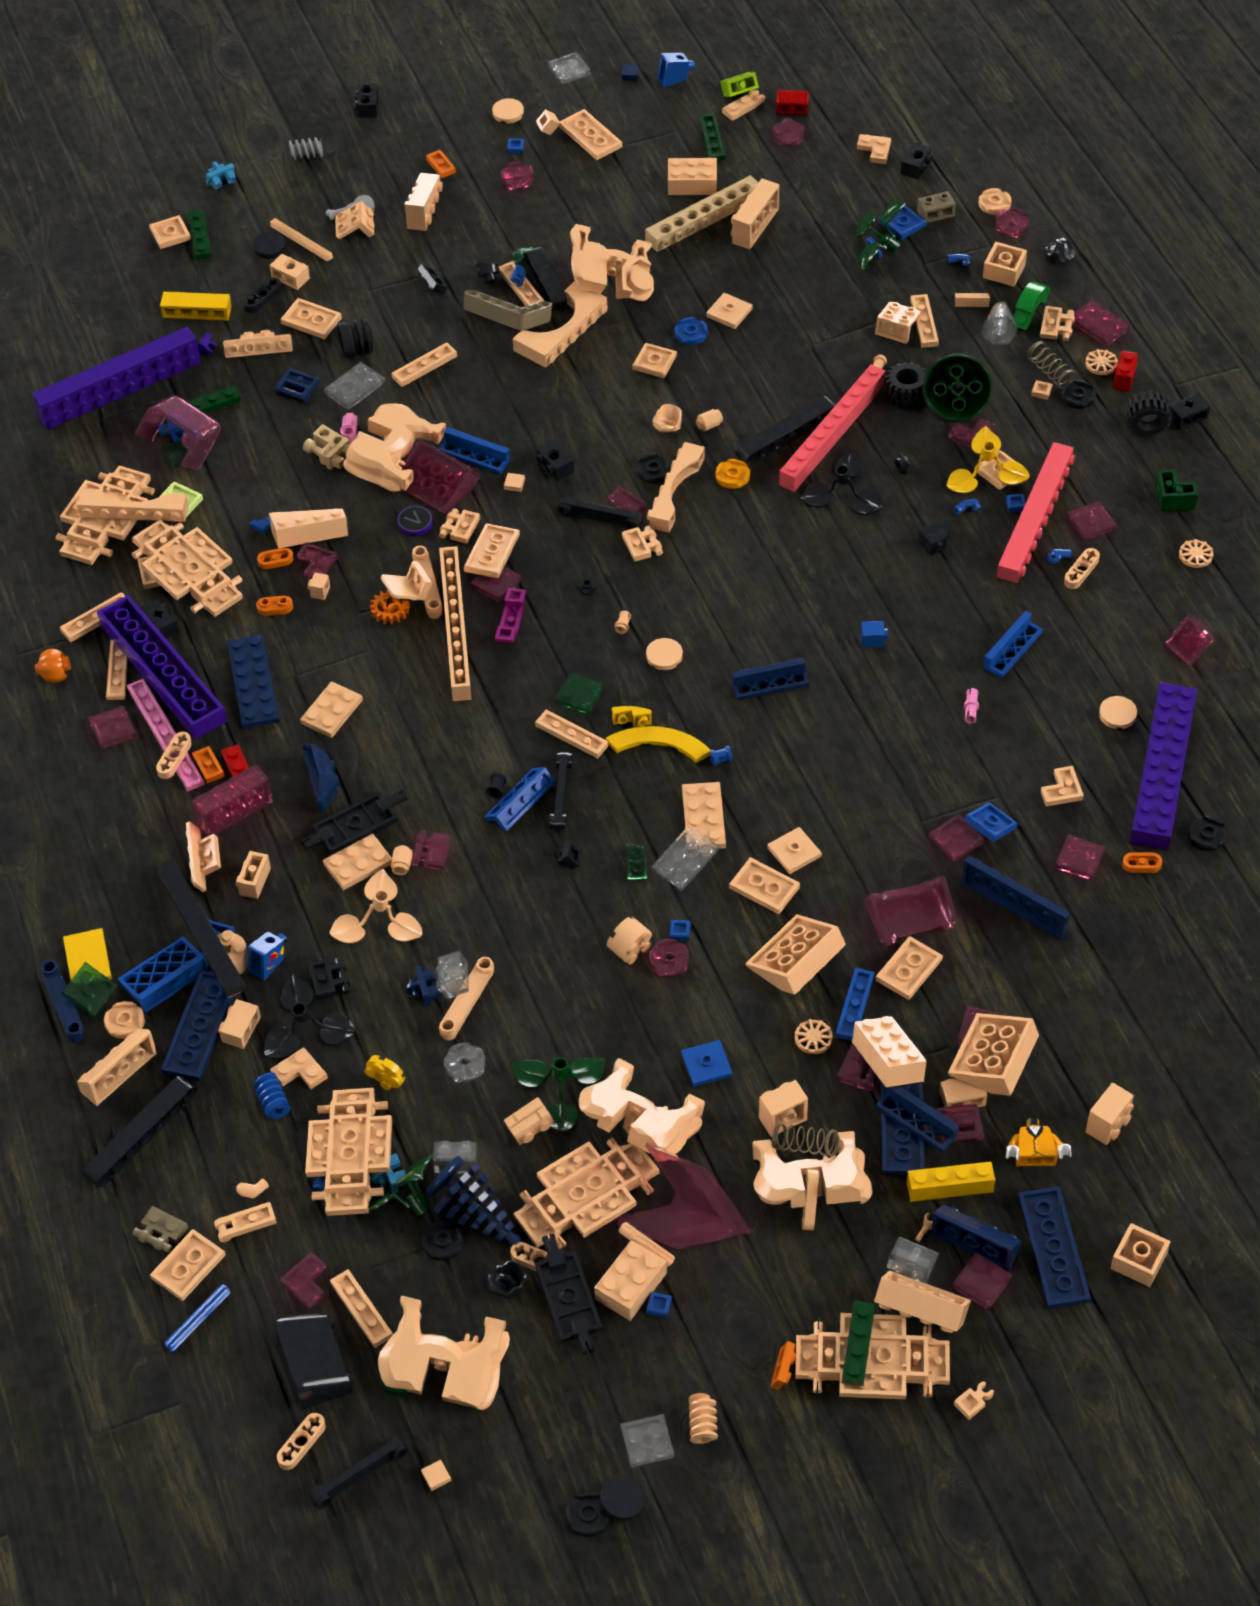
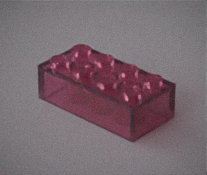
(232, 801)

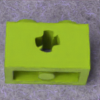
(739, 84)

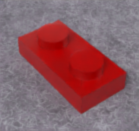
(234, 760)

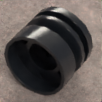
(355, 337)

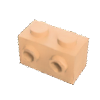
(253, 875)

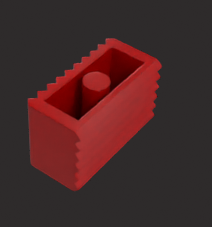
(792, 102)
(1125, 371)

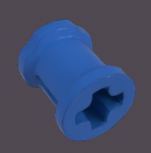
(721, 755)

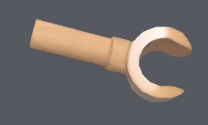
(927, 1225)

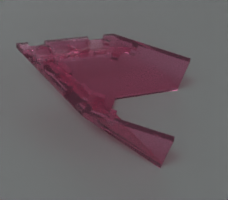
(697, 1212)

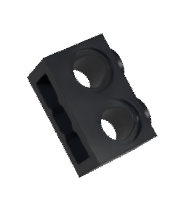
(367, 100)

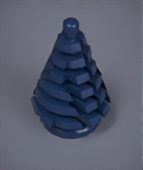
(469, 1199)

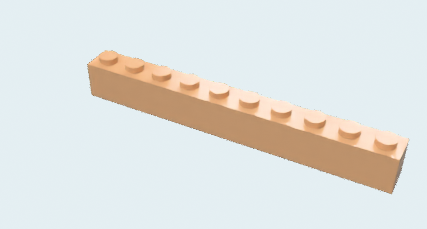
(455, 624)

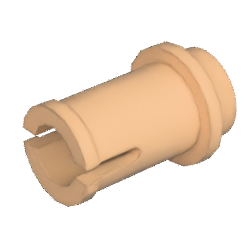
(880, 361)
(621, 625)

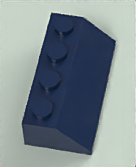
(975, 1237)

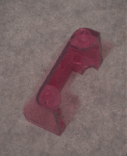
(911, 910)

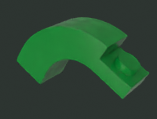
(1028, 302)

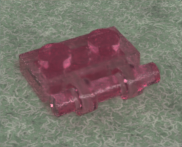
(436, 853)

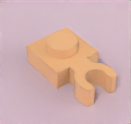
(972, 1402)

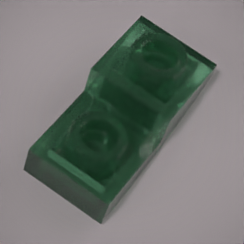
(636, 861)

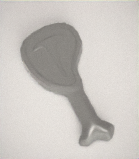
(367, 200)

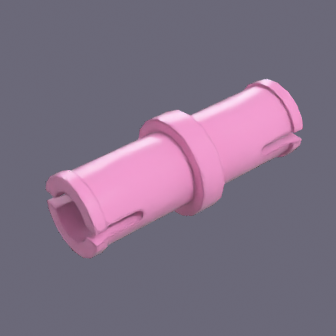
(971, 705)

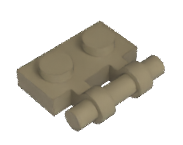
(163, 1224)

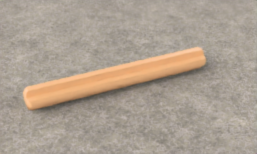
(301, 239)

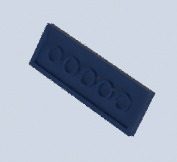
(253, 681)
(1015, 897)
(197, 1029)
(901, 1148)
(1054, 1247)

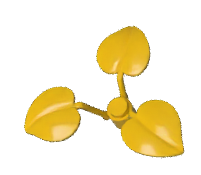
(987, 445)

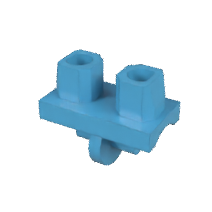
(219, 173)
(391, 1177)

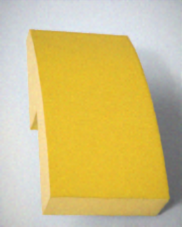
(636, 715)

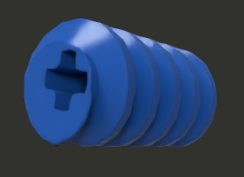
(271, 1096)

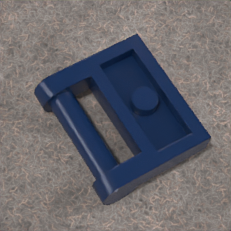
(298, 381)

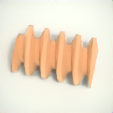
(702, 1418)

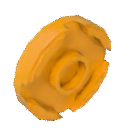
(732, 474)

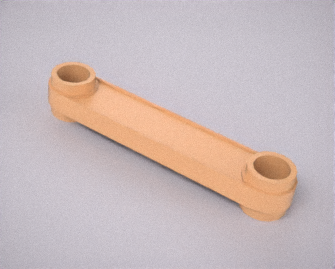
(432, 602)
(464, 1002)

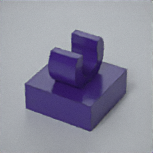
(204, 344)

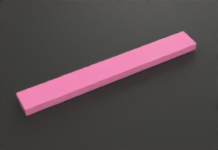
(163, 731)

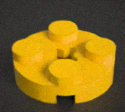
(384, 1072)

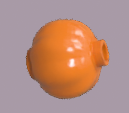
(52, 665)

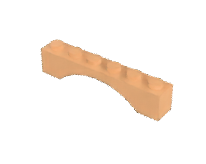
(688, 462)
(98, 505)

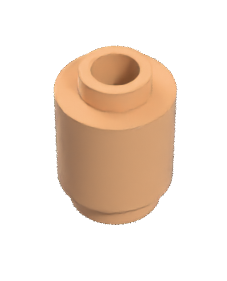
(709, 419)
(401, 860)

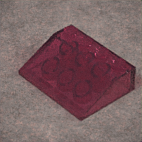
(438, 477)

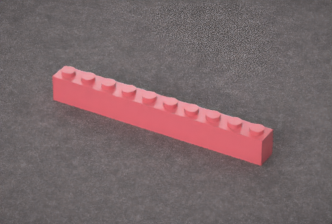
(832, 428)
(1035, 513)

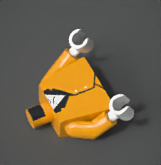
(1036, 1146)

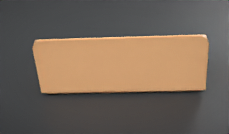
(972, 300)

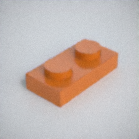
(440, 164)
(208, 764)
(785, 1359)

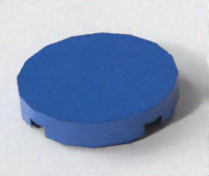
(691, 331)

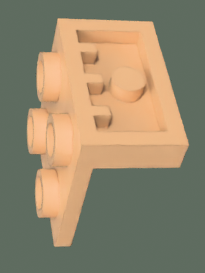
(896, 322)

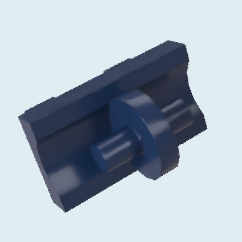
(423, 978)

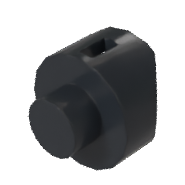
(488, 271)

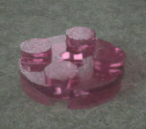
(788, 132)
(524, 177)
(1004, 223)
(669, 967)

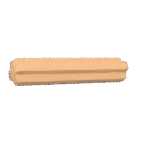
(638, 1237)

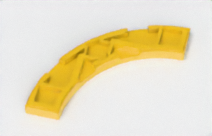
(661, 737)

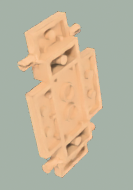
(90, 535)
(188, 565)
(348, 1150)
(585, 1191)
(890, 1362)

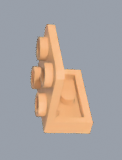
(353, 218)
(412, 587)

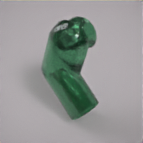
(518, 254)

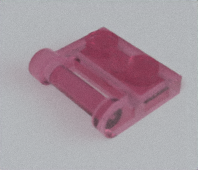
(853, 1068)
(964, 1116)

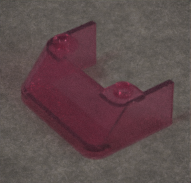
(199, 427)

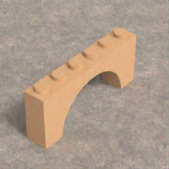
(547, 346)

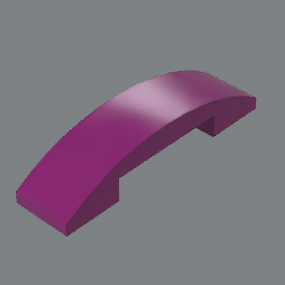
(511, 615)

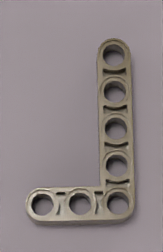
(507, 313)

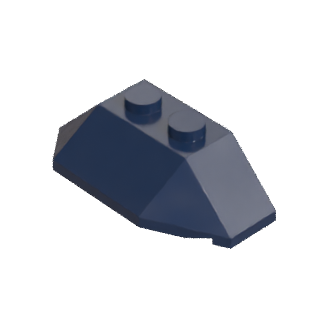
(321, 775)

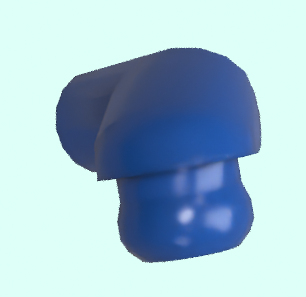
(965, 259)
(962, 506)
(1057, 554)

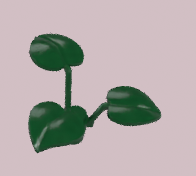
(887, 240)
(532, 1072)
(416, 1198)

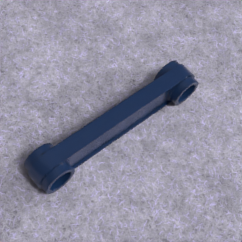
(64, 1007)

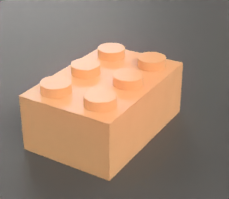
(692, 176)
(630, 1280)

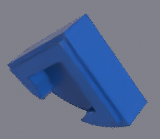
(261, 525)

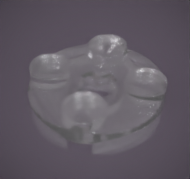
(464, 1072)

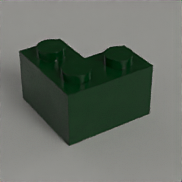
(1175, 494)

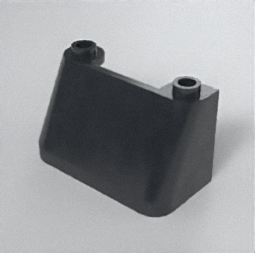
(313, 1358)

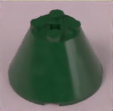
(957, 387)

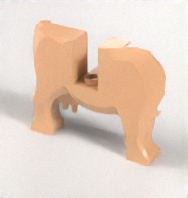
(594, 262)
(381, 460)
(643, 1121)
(840, 1175)
(471, 1364)

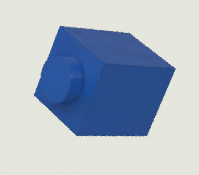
(873, 634)

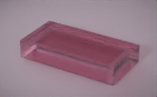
(626, 500)

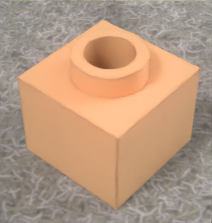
(548, 122)
(319, 586)

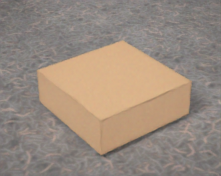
(1041, 390)
(514, 482)
(436, 1475)

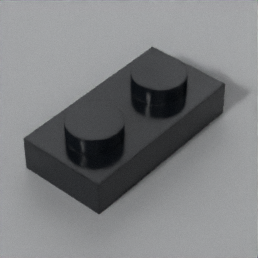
(432, 278)

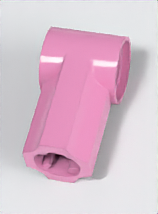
(349, 426)

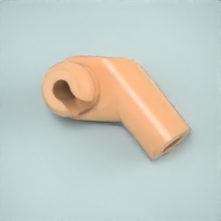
(251, 1190)

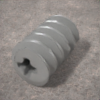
(306, 148)

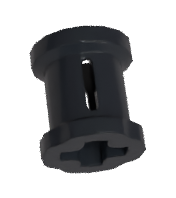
(496, 785)

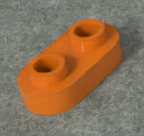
(275, 558)
(274, 605)
(1141, 862)

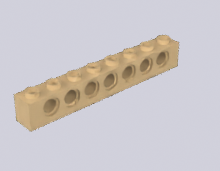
(699, 215)

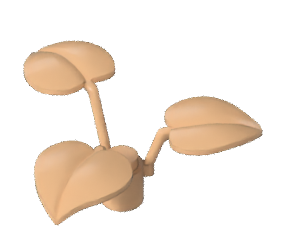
(380, 890)

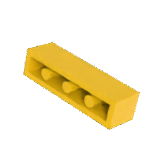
(195, 306)
(950, 1181)

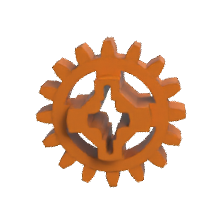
(388, 608)

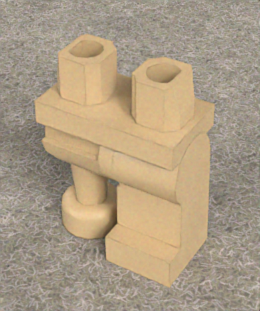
(333, 446)

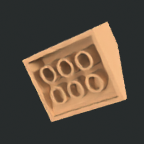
(797, 953)
(995, 1052)

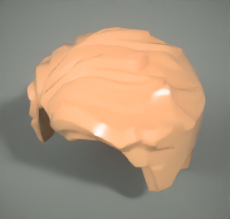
(668, 418)

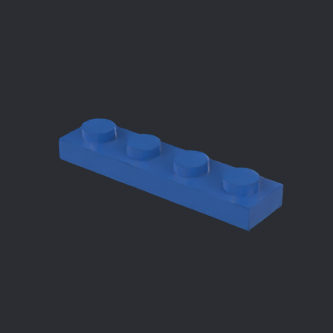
(855, 1003)

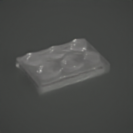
(354, 385)
(685, 857)

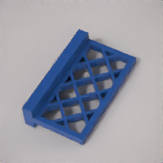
(171, 981)

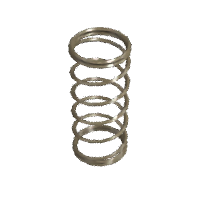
(1036, 358)
(785, 1139)

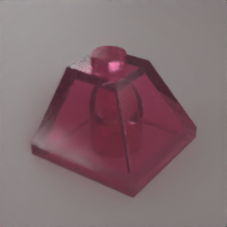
(1190, 639)

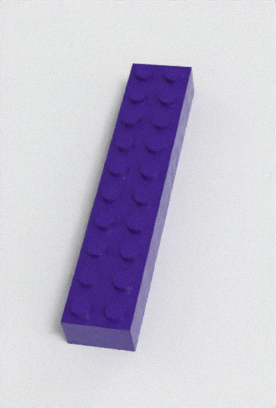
(116, 378)
(162, 667)
(1163, 766)

